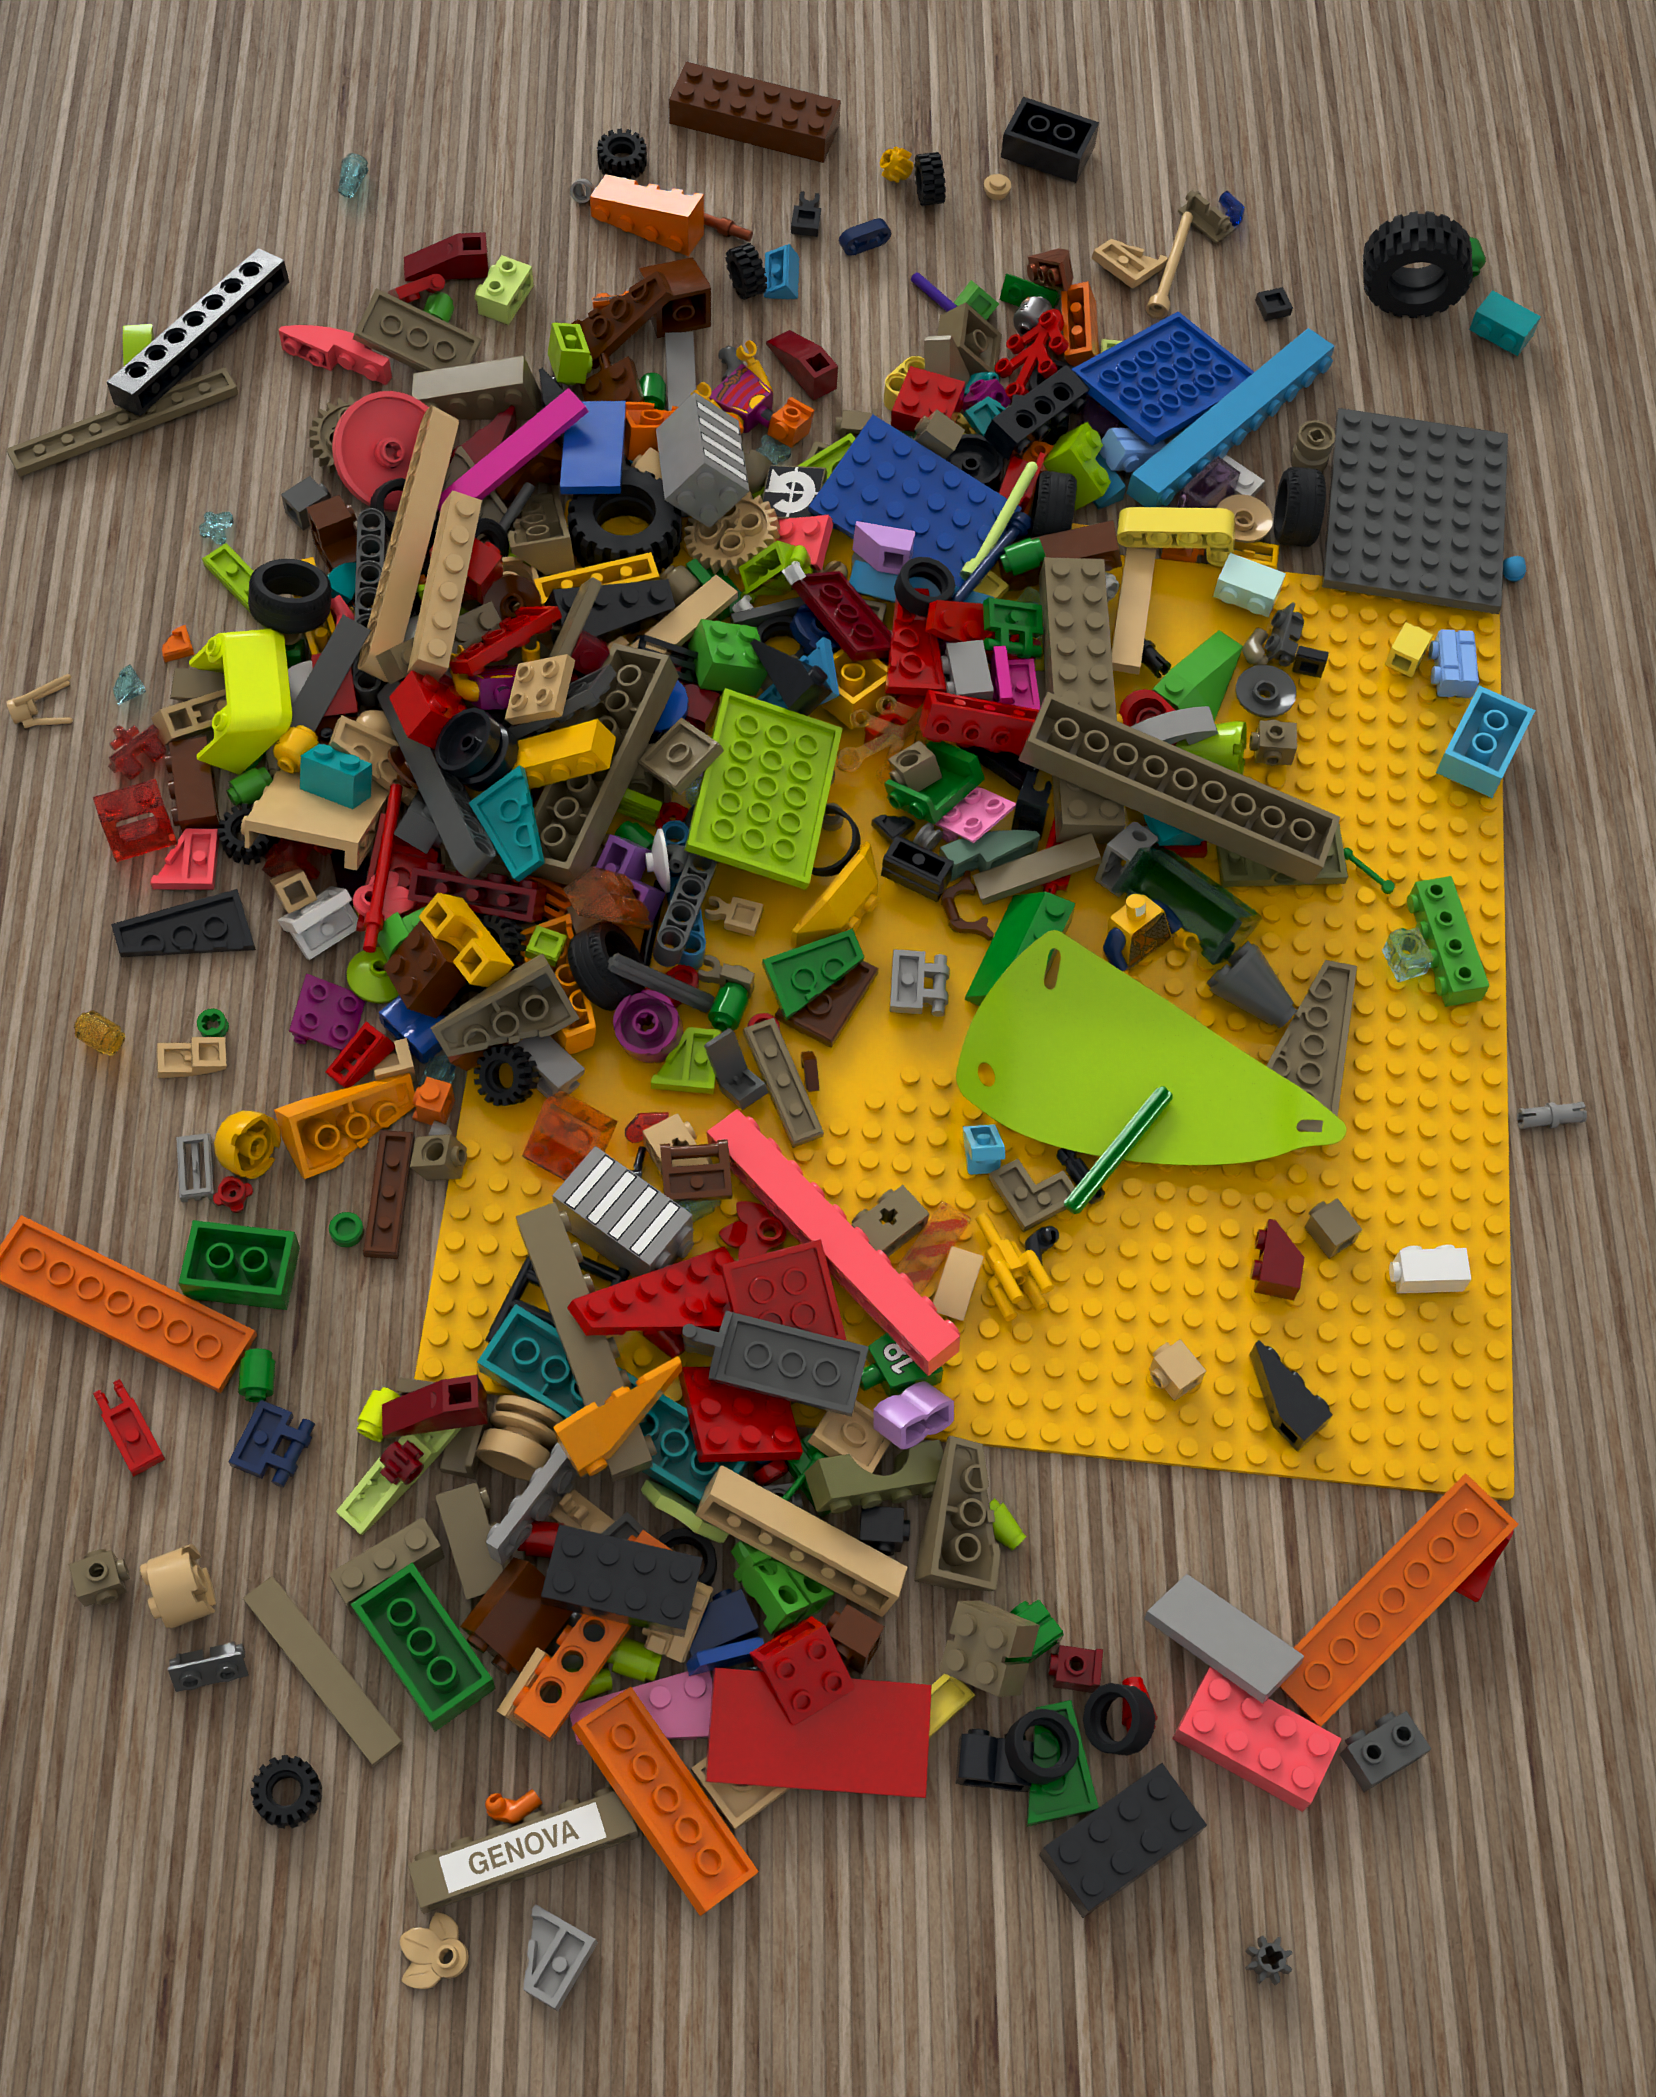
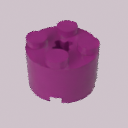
(642, 1010)

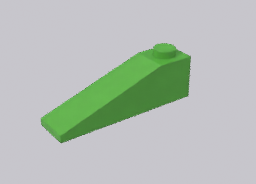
(1202, 675)

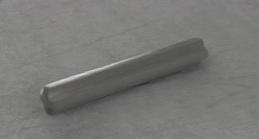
(660, 982)

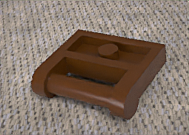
(696, 1181)

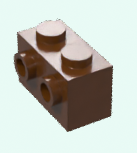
(855, 1637)

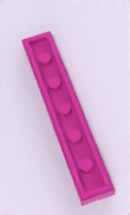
(519, 448)

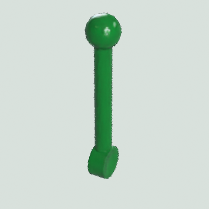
(1386, 886)
(817, 1455)

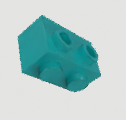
(1504, 323)
(335, 776)

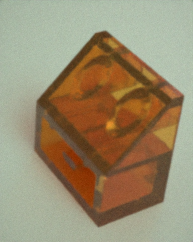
(607, 898)
(567, 1134)

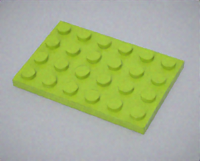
(766, 790)

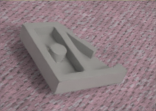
(555, 1957)

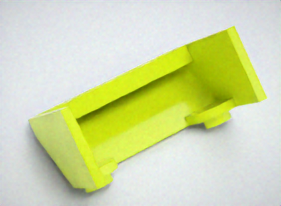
(256, 696)

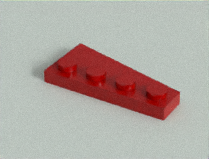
(513, 634)

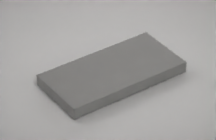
(1224, 1638)

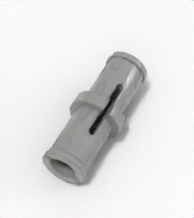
(1551, 1115)

